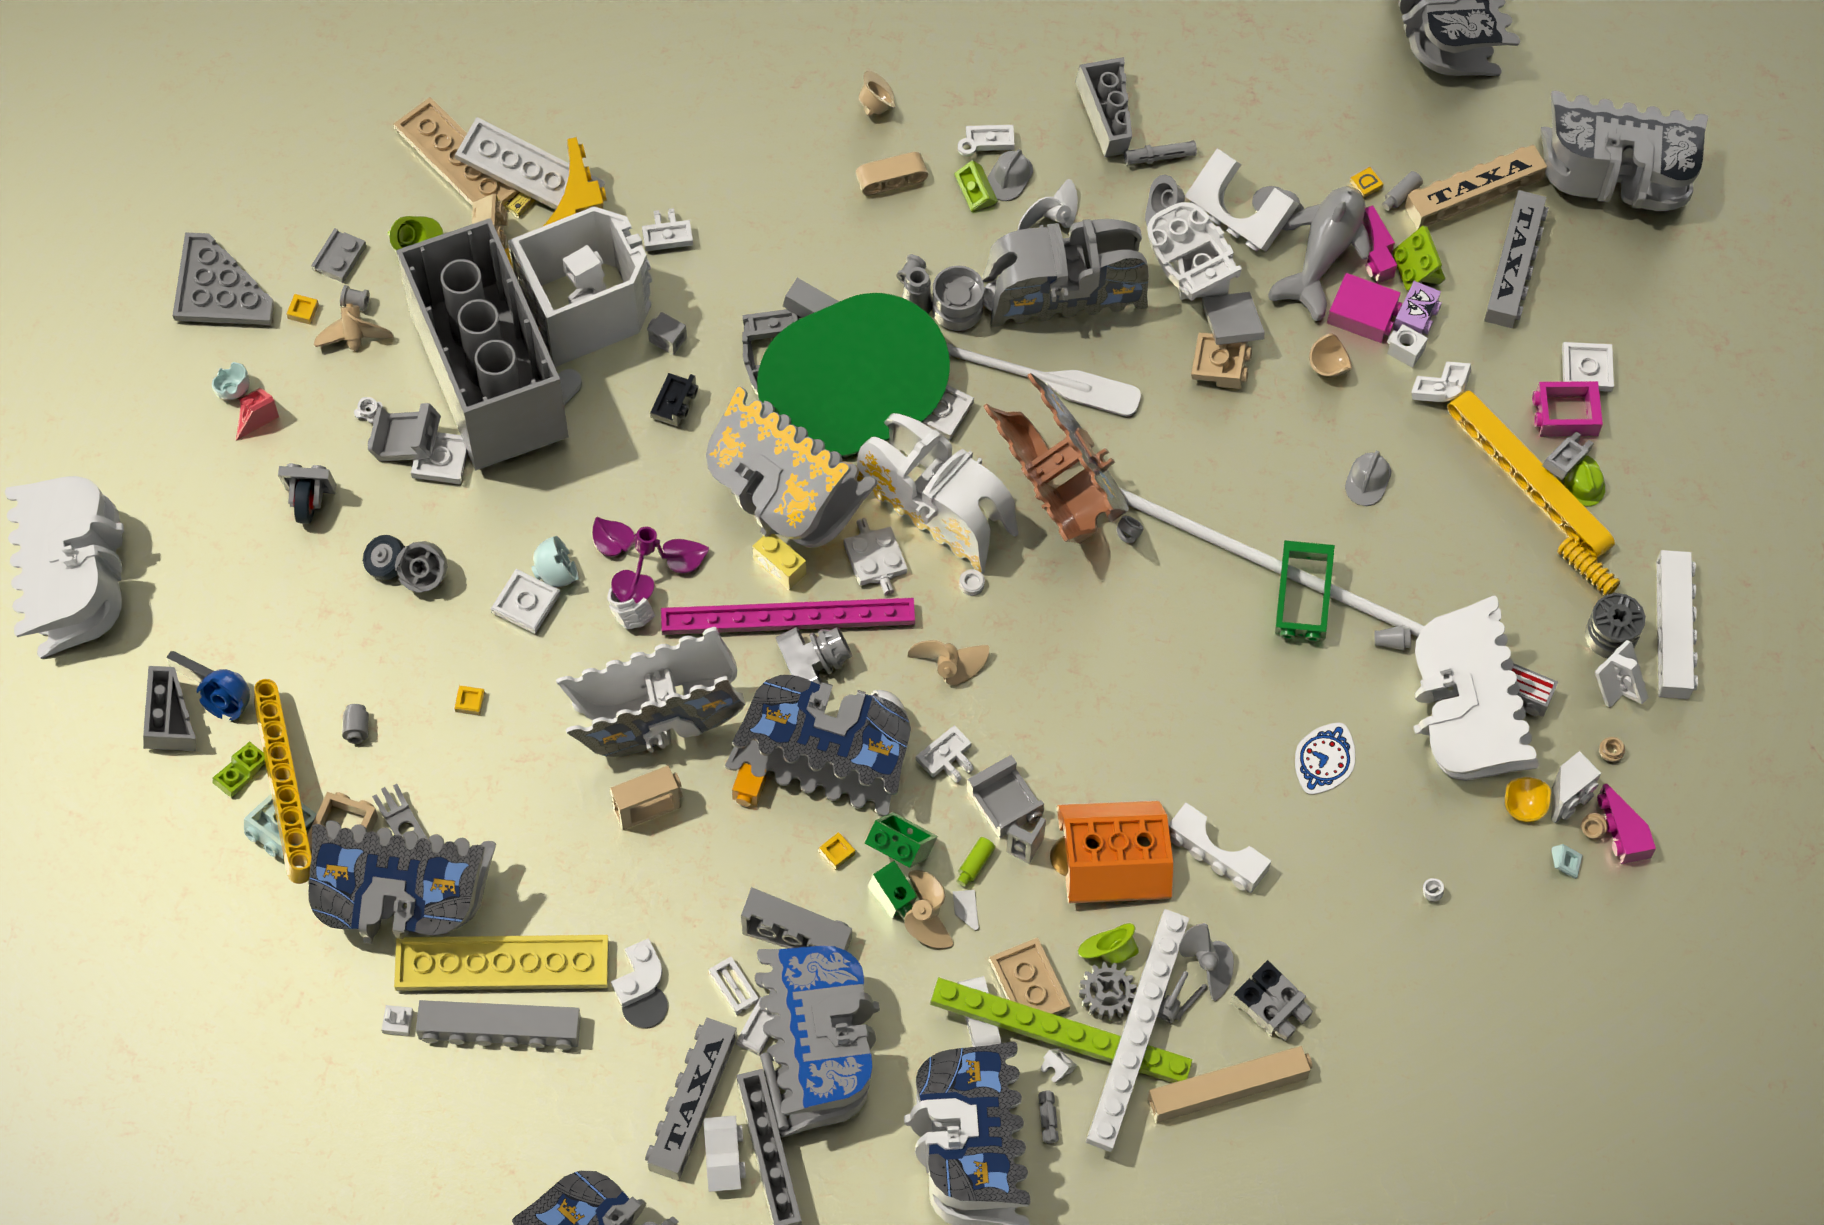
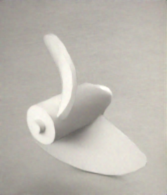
(1058, 208)

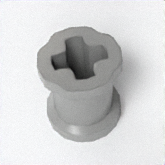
(911, 262)
(355, 297)

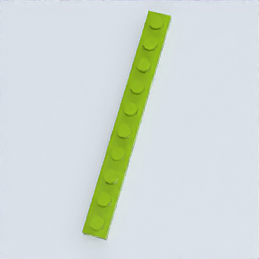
(1052, 1028)

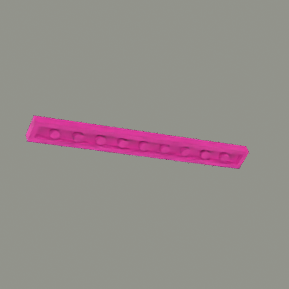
(788, 616)

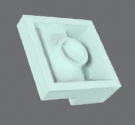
(263, 826)

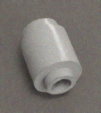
(355, 723)

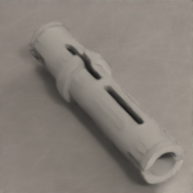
(1149, 154)

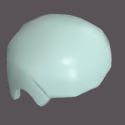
(231, 382)

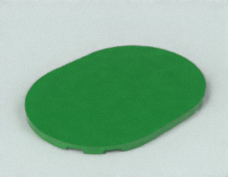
(855, 368)

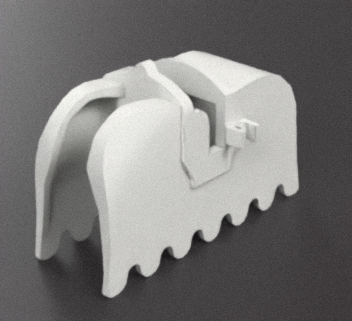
(66, 561)
(1481, 720)

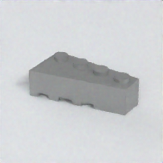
(1106, 102)
(790, 925)

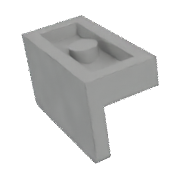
(1023, 843)

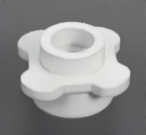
(364, 404)

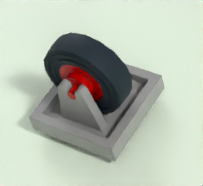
(306, 488)

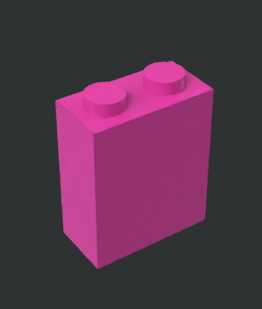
(1364, 308)

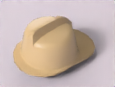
(876, 94)

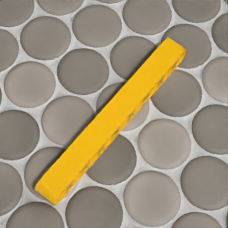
(1530, 474)
(282, 790)

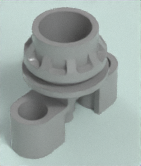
(821, 653)

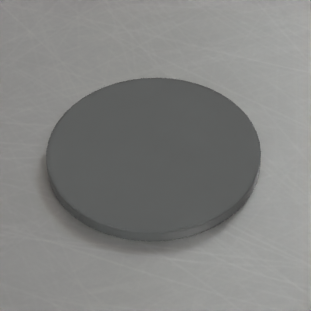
(647, 1011)

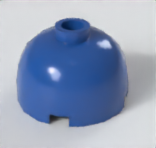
(224, 693)

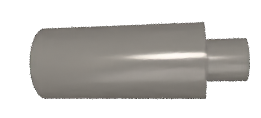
(1399, 193)

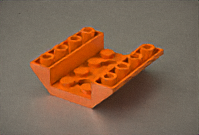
(1119, 866)

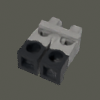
(1272, 1001)

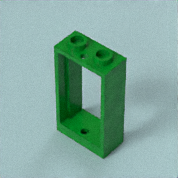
(1306, 551)

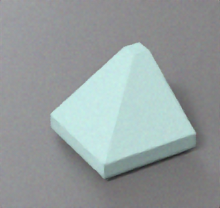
(1566, 860)

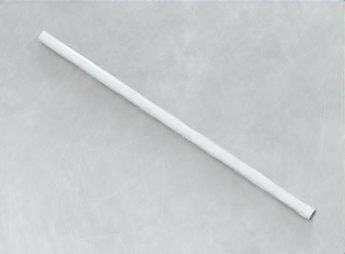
(1269, 562)

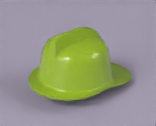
(412, 230)
(1586, 482)
(1112, 945)

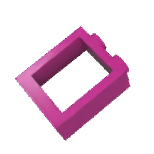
(1567, 427)

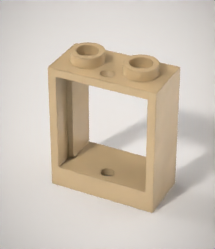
(646, 797)
(343, 802)

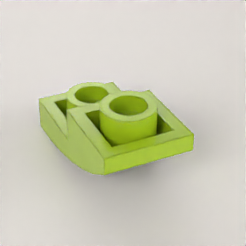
(241, 770)

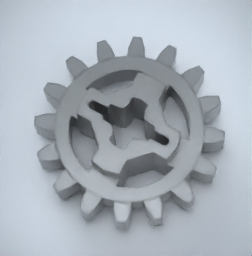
(1103, 1000)

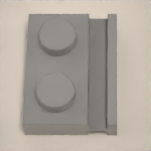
(339, 255)

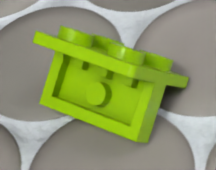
(1418, 259)

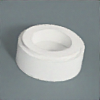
(971, 582)

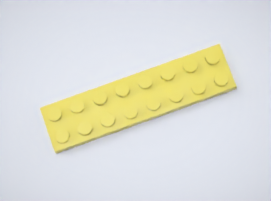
(501, 962)

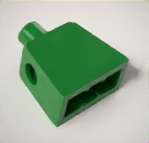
(888, 885)

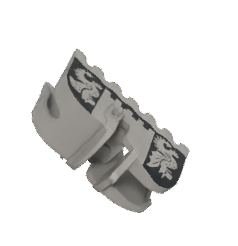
(1457, 34)
(1603, 145)

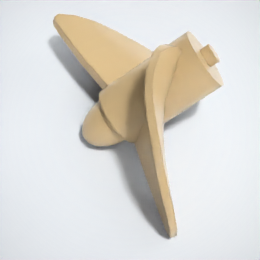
(351, 329)
(953, 664)
(923, 919)

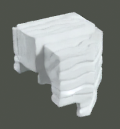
(630, 613)

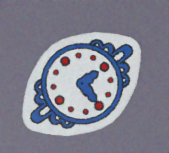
(1325, 758)

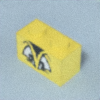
(779, 560)

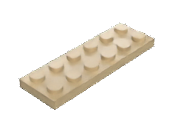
(437, 141)

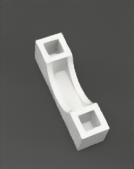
(585, 273)
(1243, 867)

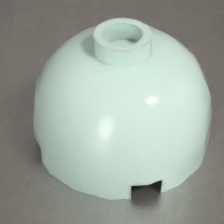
(553, 563)

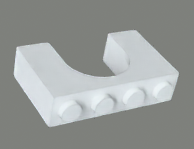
(1209, 195)

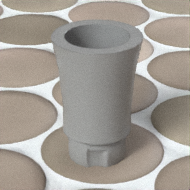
(918, 288)

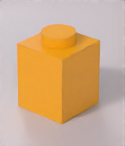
(747, 787)

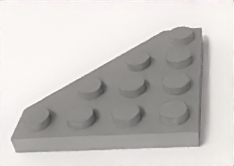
(216, 288)

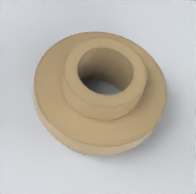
(1616, 744)

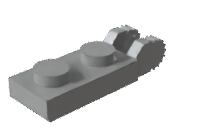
(1567, 456)

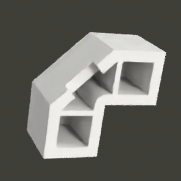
(722, 1153)

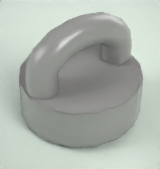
(1129, 526)

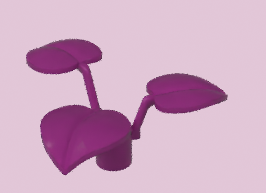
(613, 537)

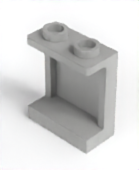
(404, 434)
(1004, 796)

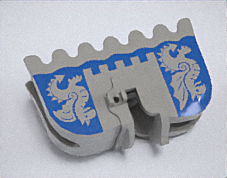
(819, 1033)

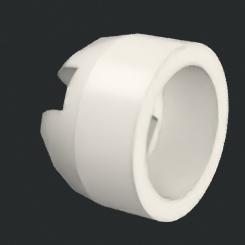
(1430, 889)

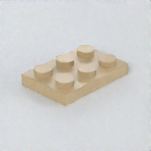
(1029, 978)

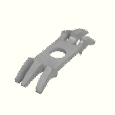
(397, 815)

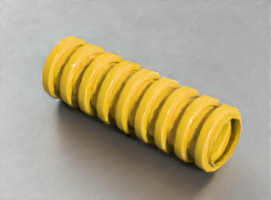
(1588, 566)

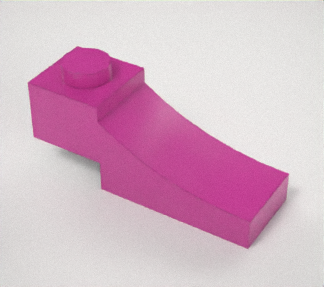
(1380, 260)

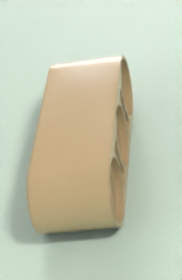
(891, 173)

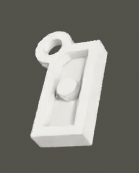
(987, 139)

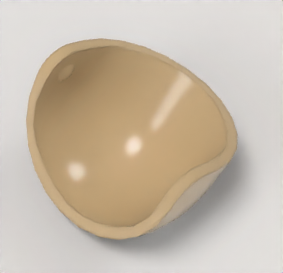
(1329, 356)

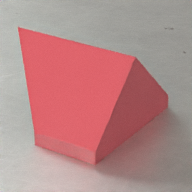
(255, 411)

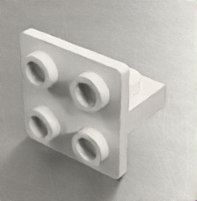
(1621, 676)

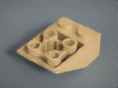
(491, 208)

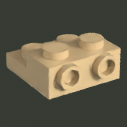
(1221, 362)

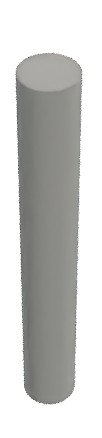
(774, 1091)

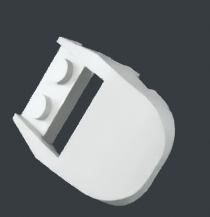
(1183, 230)

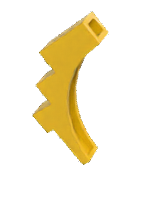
(578, 192)

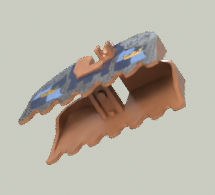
(1083, 497)

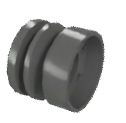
(1613, 622)

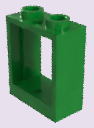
(892, 838)

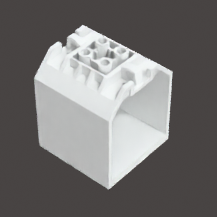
(597, 318)

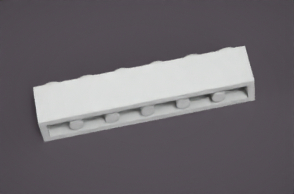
(1675, 625)

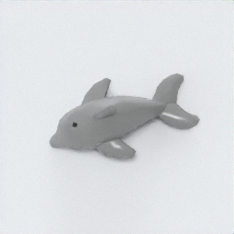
(1332, 229)

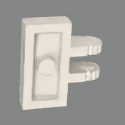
(667, 234)
(943, 752)

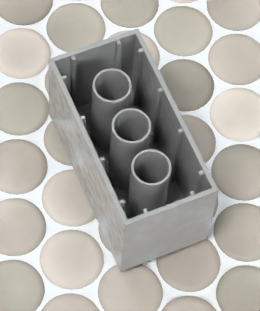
(483, 344)

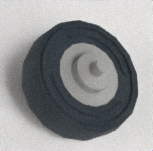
(381, 556)

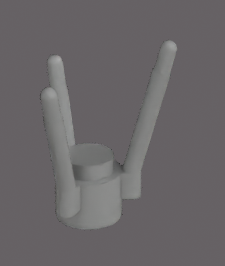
(1170, 1006)

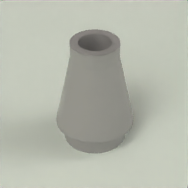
(1394, 637)

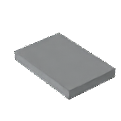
(1233, 318)

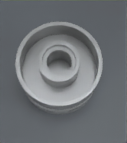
(958, 298)

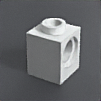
(1406, 354)

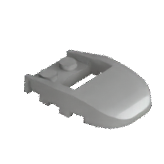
(759, 327)

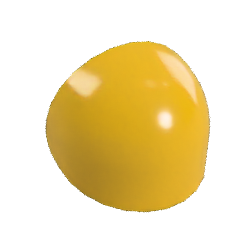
(1527, 798)

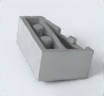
(166, 716)

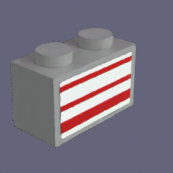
(1534, 690)

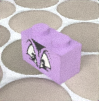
(1418, 308)

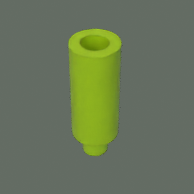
(975, 861)

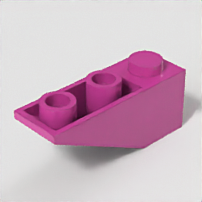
(1629, 831)

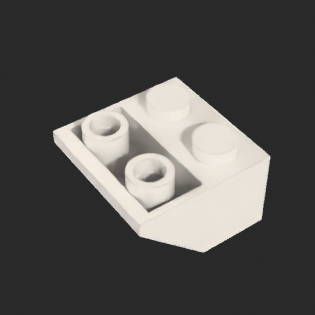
(1573, 786)

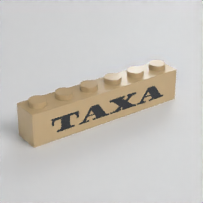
(1475, 186)

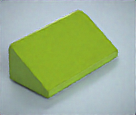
(975, 186)

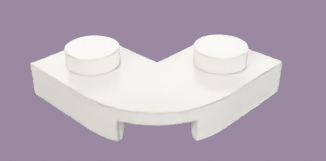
(1445, 388)
(645, 975)

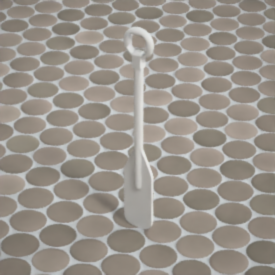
(1069, 384)

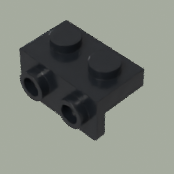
(674, 399)

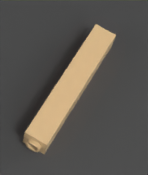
(1229, 1084)

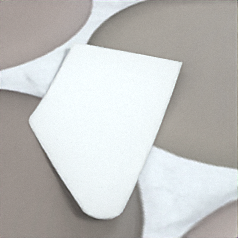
(965, 907)

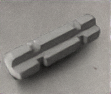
(1048, 1117)

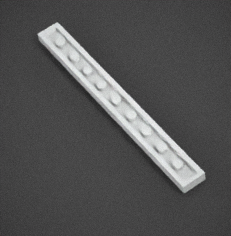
(1137, 1031)

